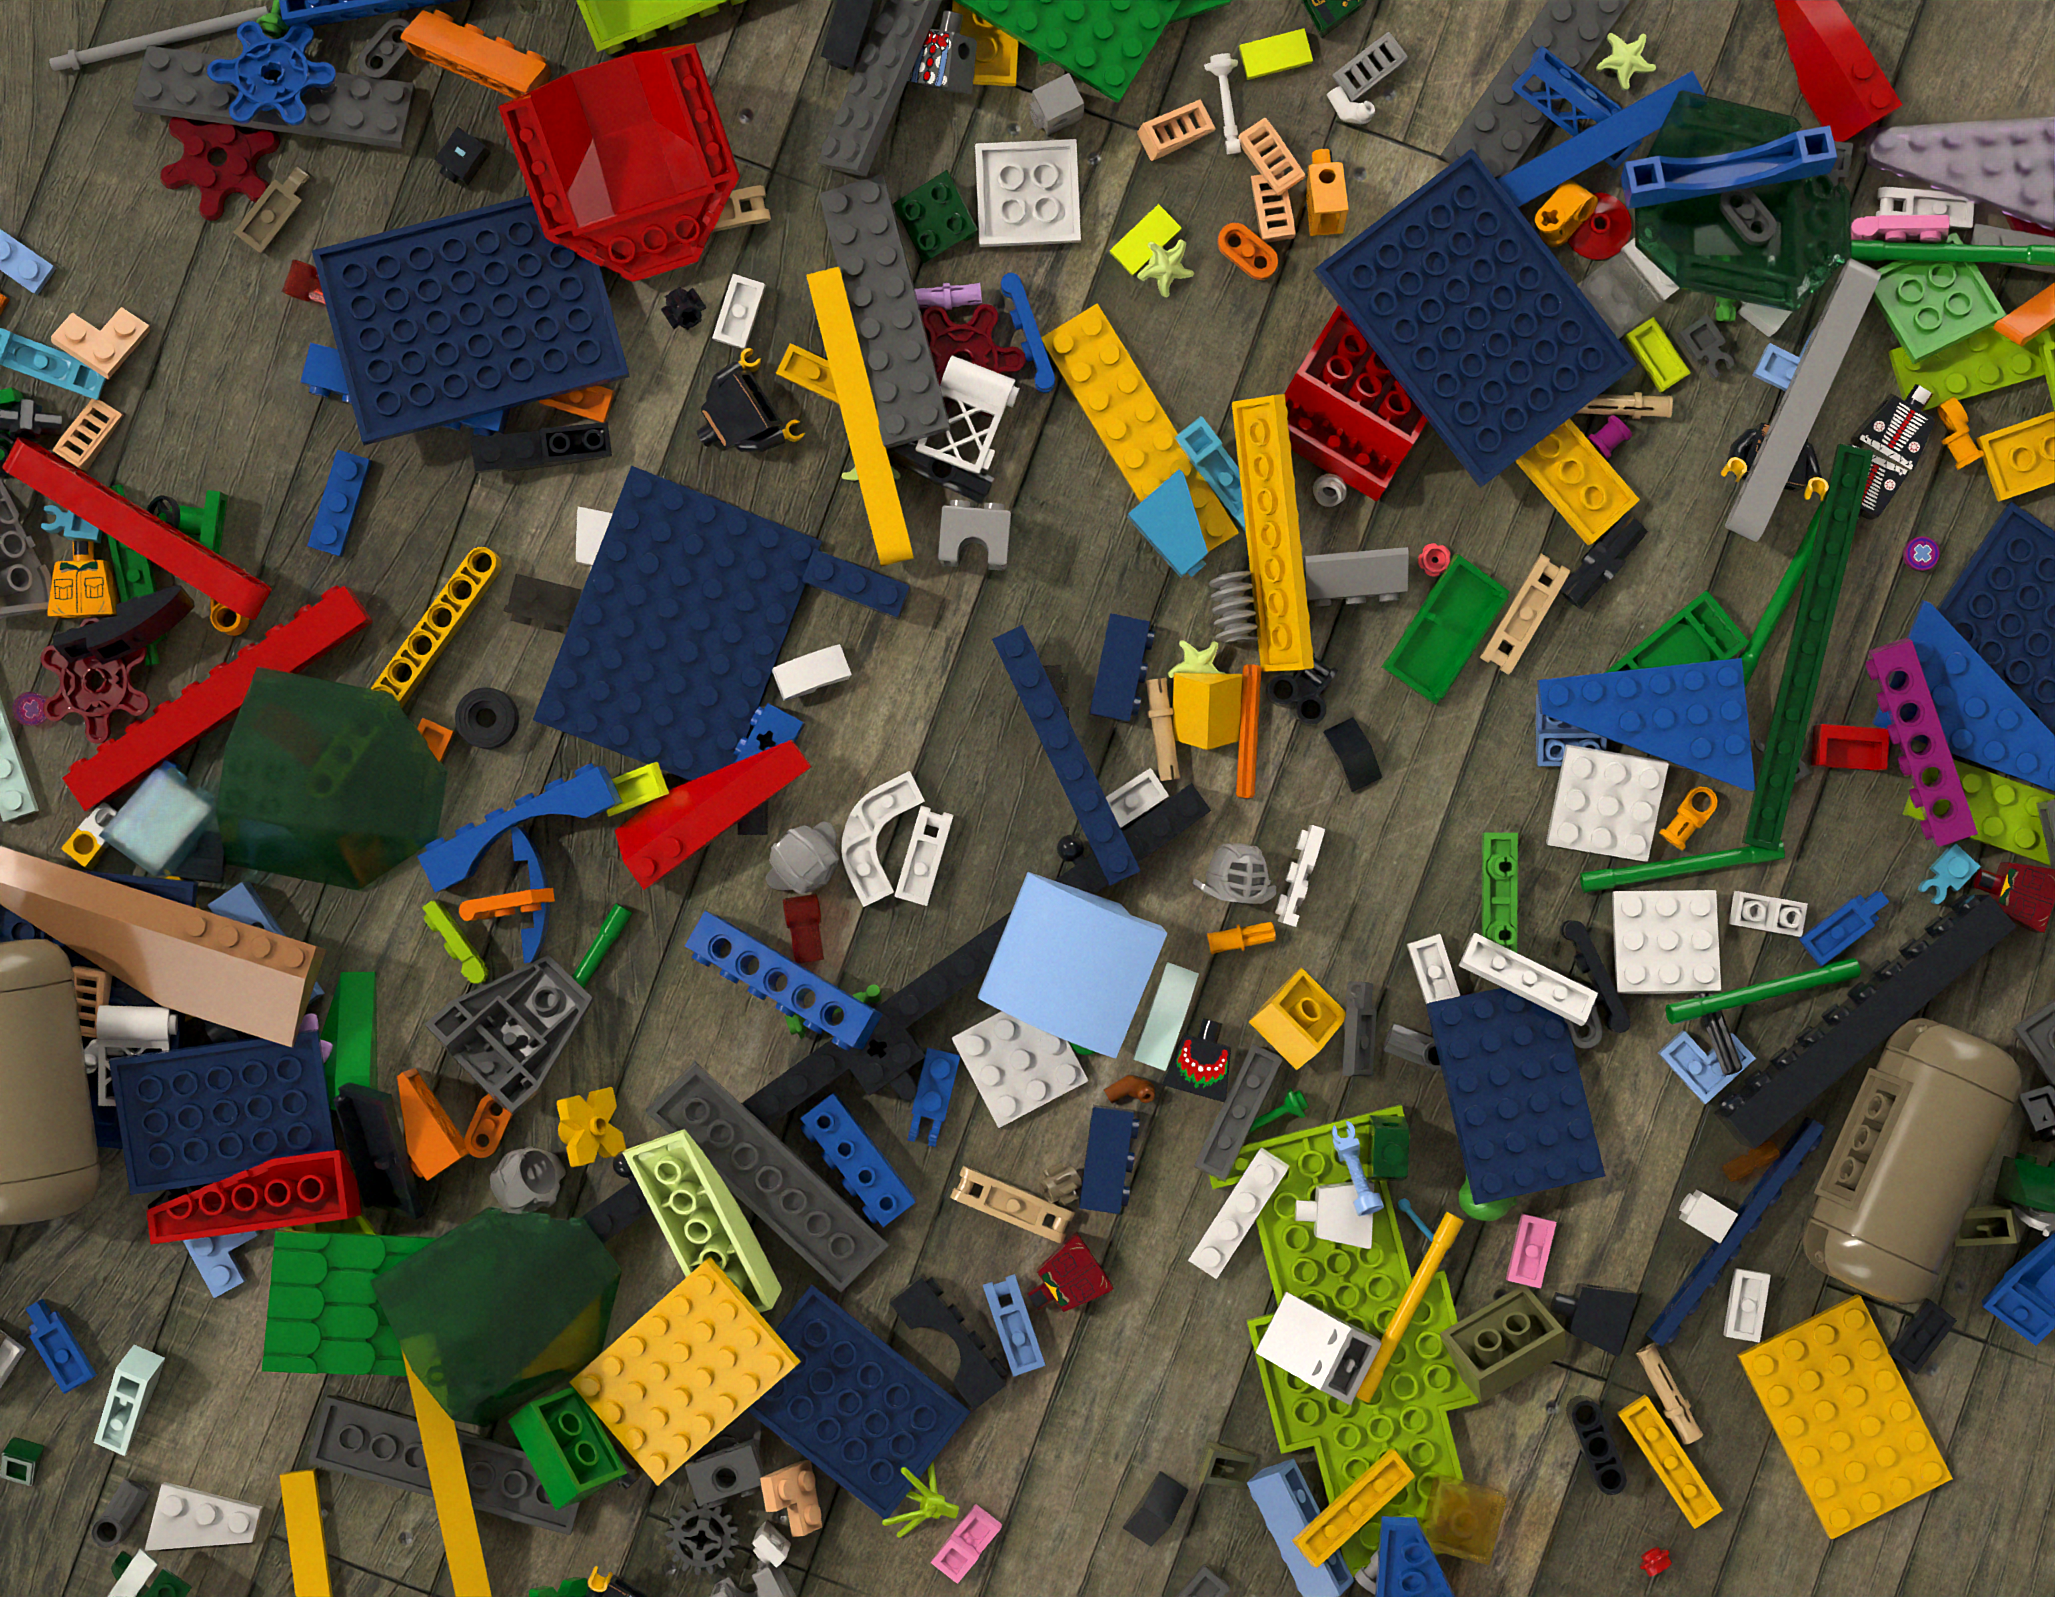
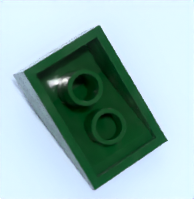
(2027, 1182)

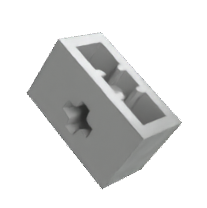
(1056, 105)

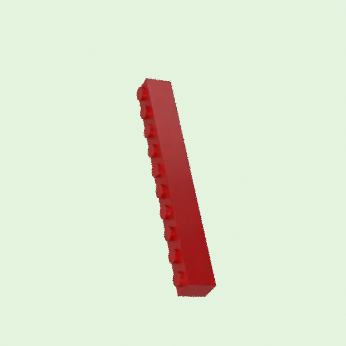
(215, 700)

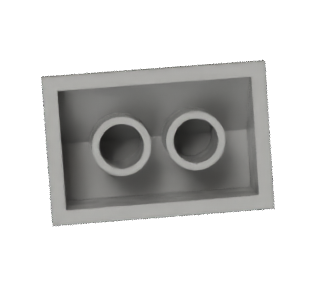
(1356, 576)

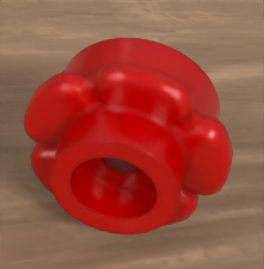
(1655, 1561)

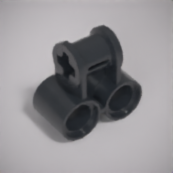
(1304, 687)

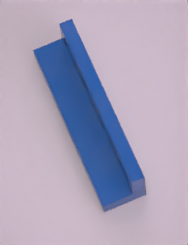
(1576, 90)

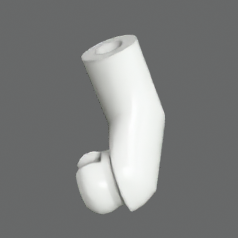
(1350, 111)
(91, 1055)

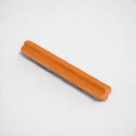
(1248, 731)

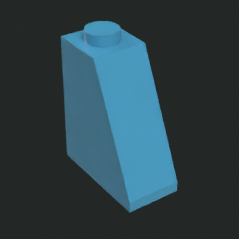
(1172, 526)

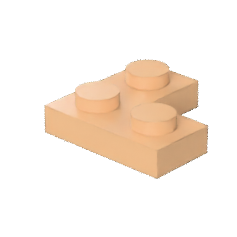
(103, 349)
(796, 1490)

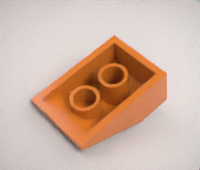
(429, 1131)

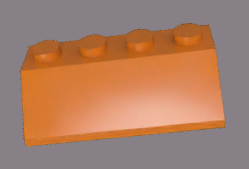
(475, 56)

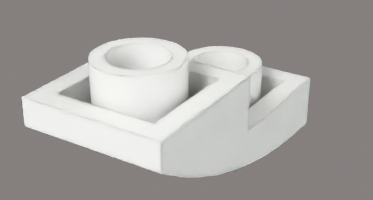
(811, 671)
(1768, 913)

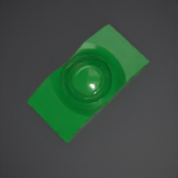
(1690, 636)

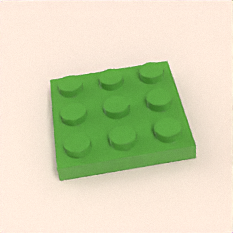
(1935, 303)

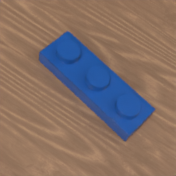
(339, 503)

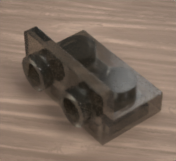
(542, 602)

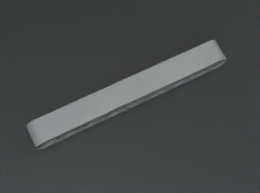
(1802, 400)

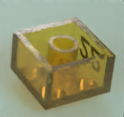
(1463, 1518)

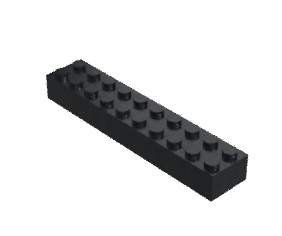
(1863, 1019)

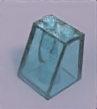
(161, 822)

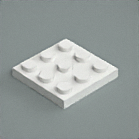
(1028, 193)
(1607, 803)
(1666, 942)
(1017, 1065)

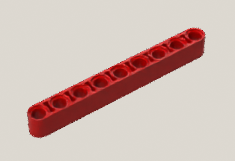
(137, 528)

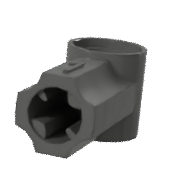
(1410, 1045)
(121, 1512)

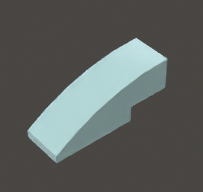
(1166, 1016)

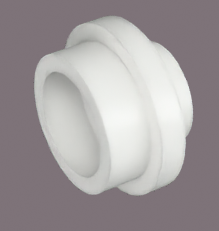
(1329, 497)

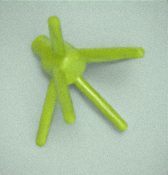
(931, 1504)

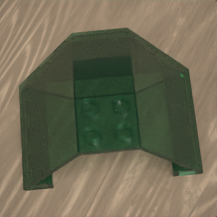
(1700, 246)
(325, 782)
(500, 1309)

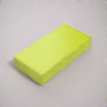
(1275, 54)
(1133, 248)
(1656, 354)
(638, 788)

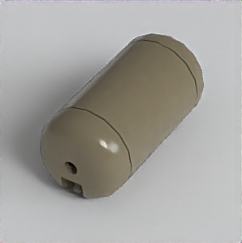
(44, 1090)
(1910, 1160)

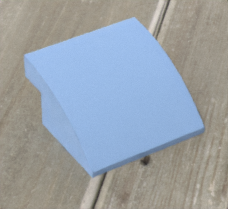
(1072, 964)

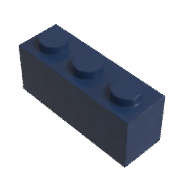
(856, 584)
(1121, 668)
(1108, 1159)

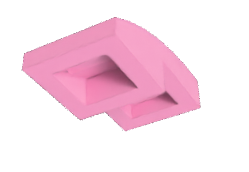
(966, 1543)

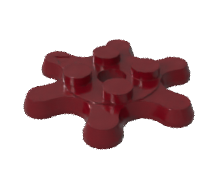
(218, 182)
(972, 339)
(94, 705)

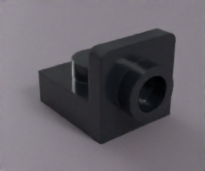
(2040, 1113)

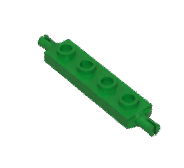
(134, 579)

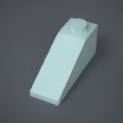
(128, 1399)

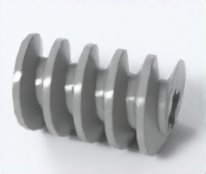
(1233, 607)

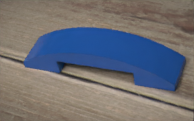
(524, 850)

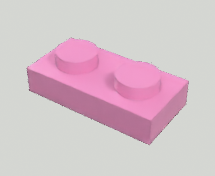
(1531, 1250)

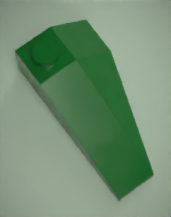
(353, 1033)

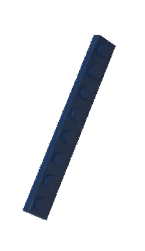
(1066, 755)
(1764, 1193)

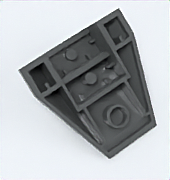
(513, 1029)

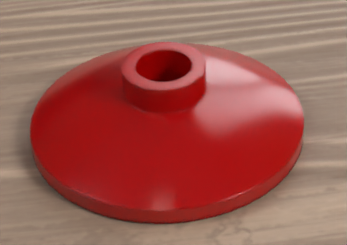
(1607, 242)

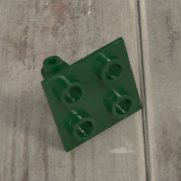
(935, 216)

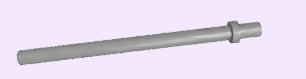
(77, 59)

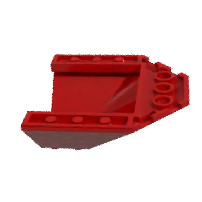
(626, 160)

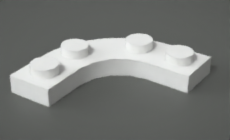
(862, 832)

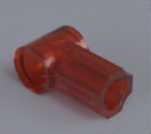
(303, 283)
(803, 920)

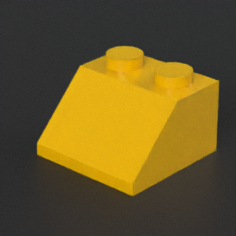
(1299, 1018)

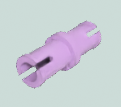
(949, 296)

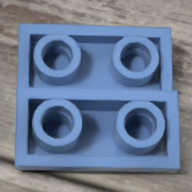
(1554, 735)

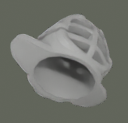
(803, 859)
(1237, 875)
(527, 1180)

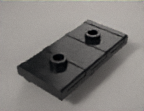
(377, 1150)

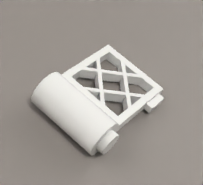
(982, 391)
(127, 1029)

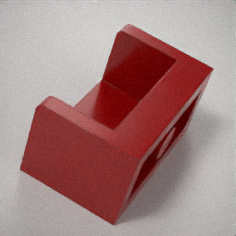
(1850, 747)

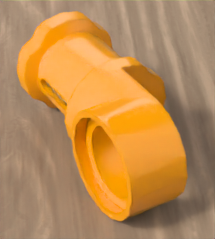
(1959, 440)
(1690, 817)

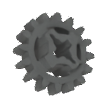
(716, 1537)

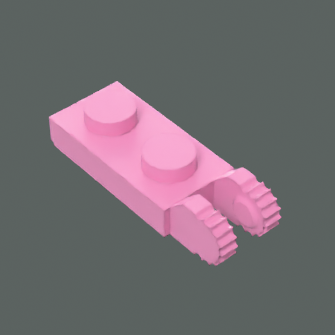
(1901, 228)

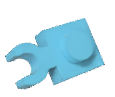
(74, 526)
(1951, 871)

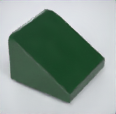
(21, 1461)

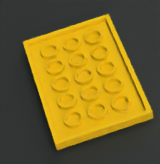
(684, 1371)
(1844, 1416)

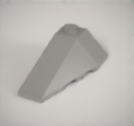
(23, 580)

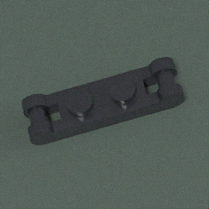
(1590, 963)

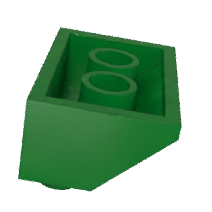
(566, 1447)

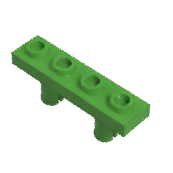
(1500, 888)

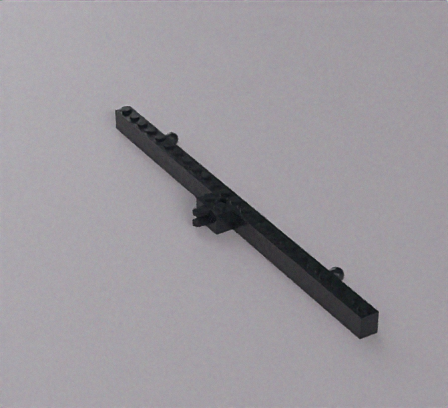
(909, 1006)

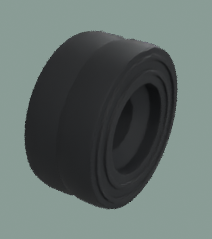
(467, 718)

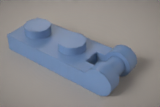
(1014, 1326)

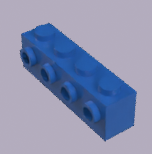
(858, 1159)

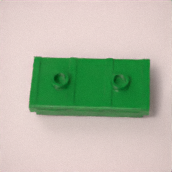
(1446, 630)

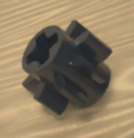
(683, 308)

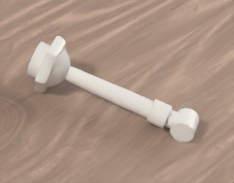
(1221, 66)

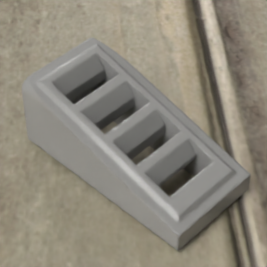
(1393, 48)

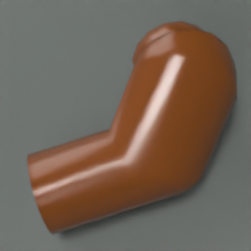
(1131, 1086)

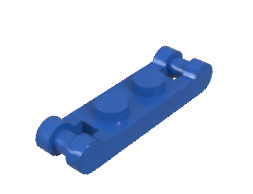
(1023, 319)

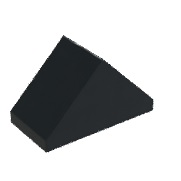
(1353, 754)
(1156, 1509)

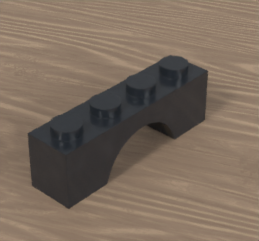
(923, 1306)

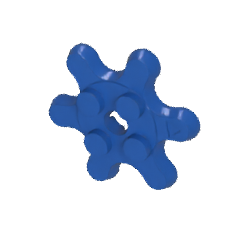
(266, 54)

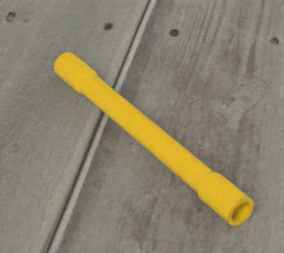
(1442, 1241)

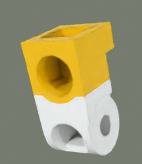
(85, 843)

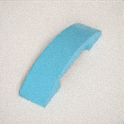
(49, 365)
(1214, 465)

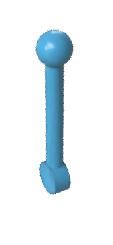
(1404, 1206)

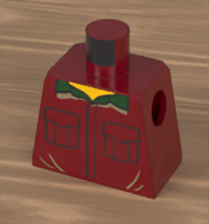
(2022, 892)
(1070, 1276)

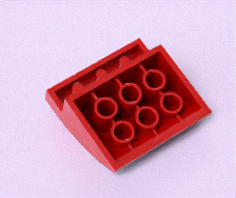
(1350, 410)

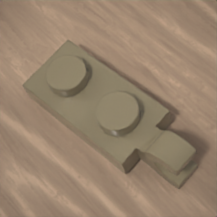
(272, 211)

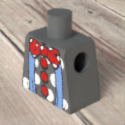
(946, 58)

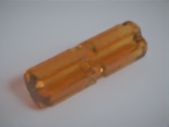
(1745, 1164)

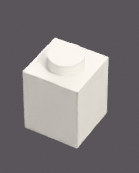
(1764, 318)
(1707, 1215)

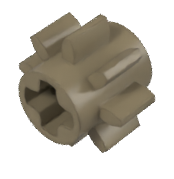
(1060, 1184)

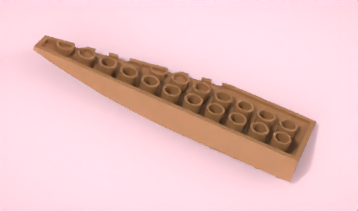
(169, 948)

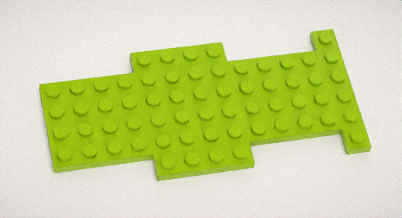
(1364, 1291)

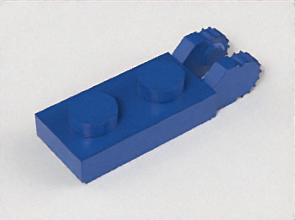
(934, 1092)

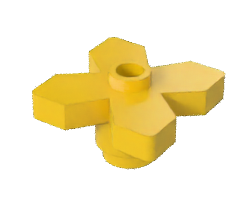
(586, 1127)

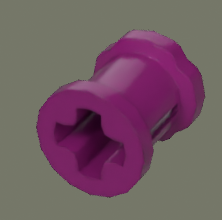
(1610, 436)

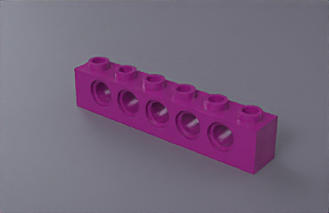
(1957, 821)

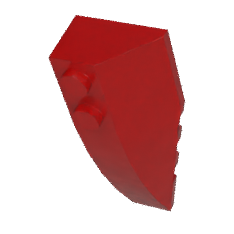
(1835, 67)
(702, 810)
(262, 1198)

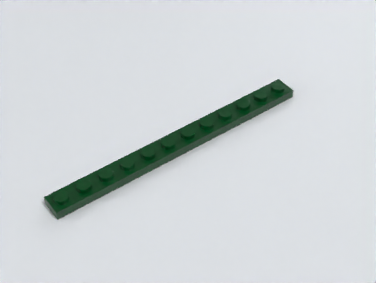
(1807, 646)

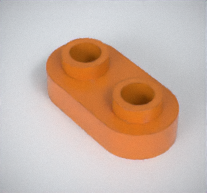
(1249, 250)
(486, 1123)

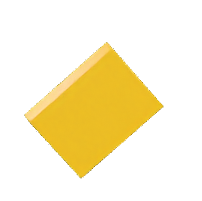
(1206, 709)

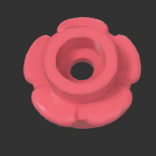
(1430, 551)

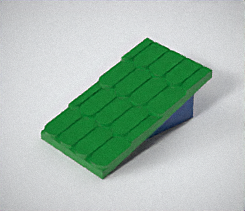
(325, 1308)

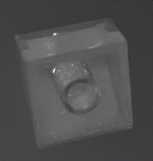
(1620, 294)

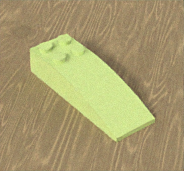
(701, 1215)

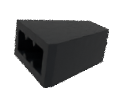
(849, 32)

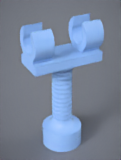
(1349, 1150)

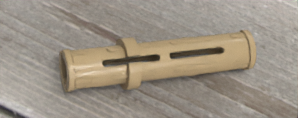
(1631, 405)
(1162, 729)
(1674, 1404)

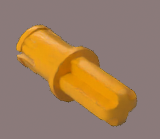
(1241, 937)

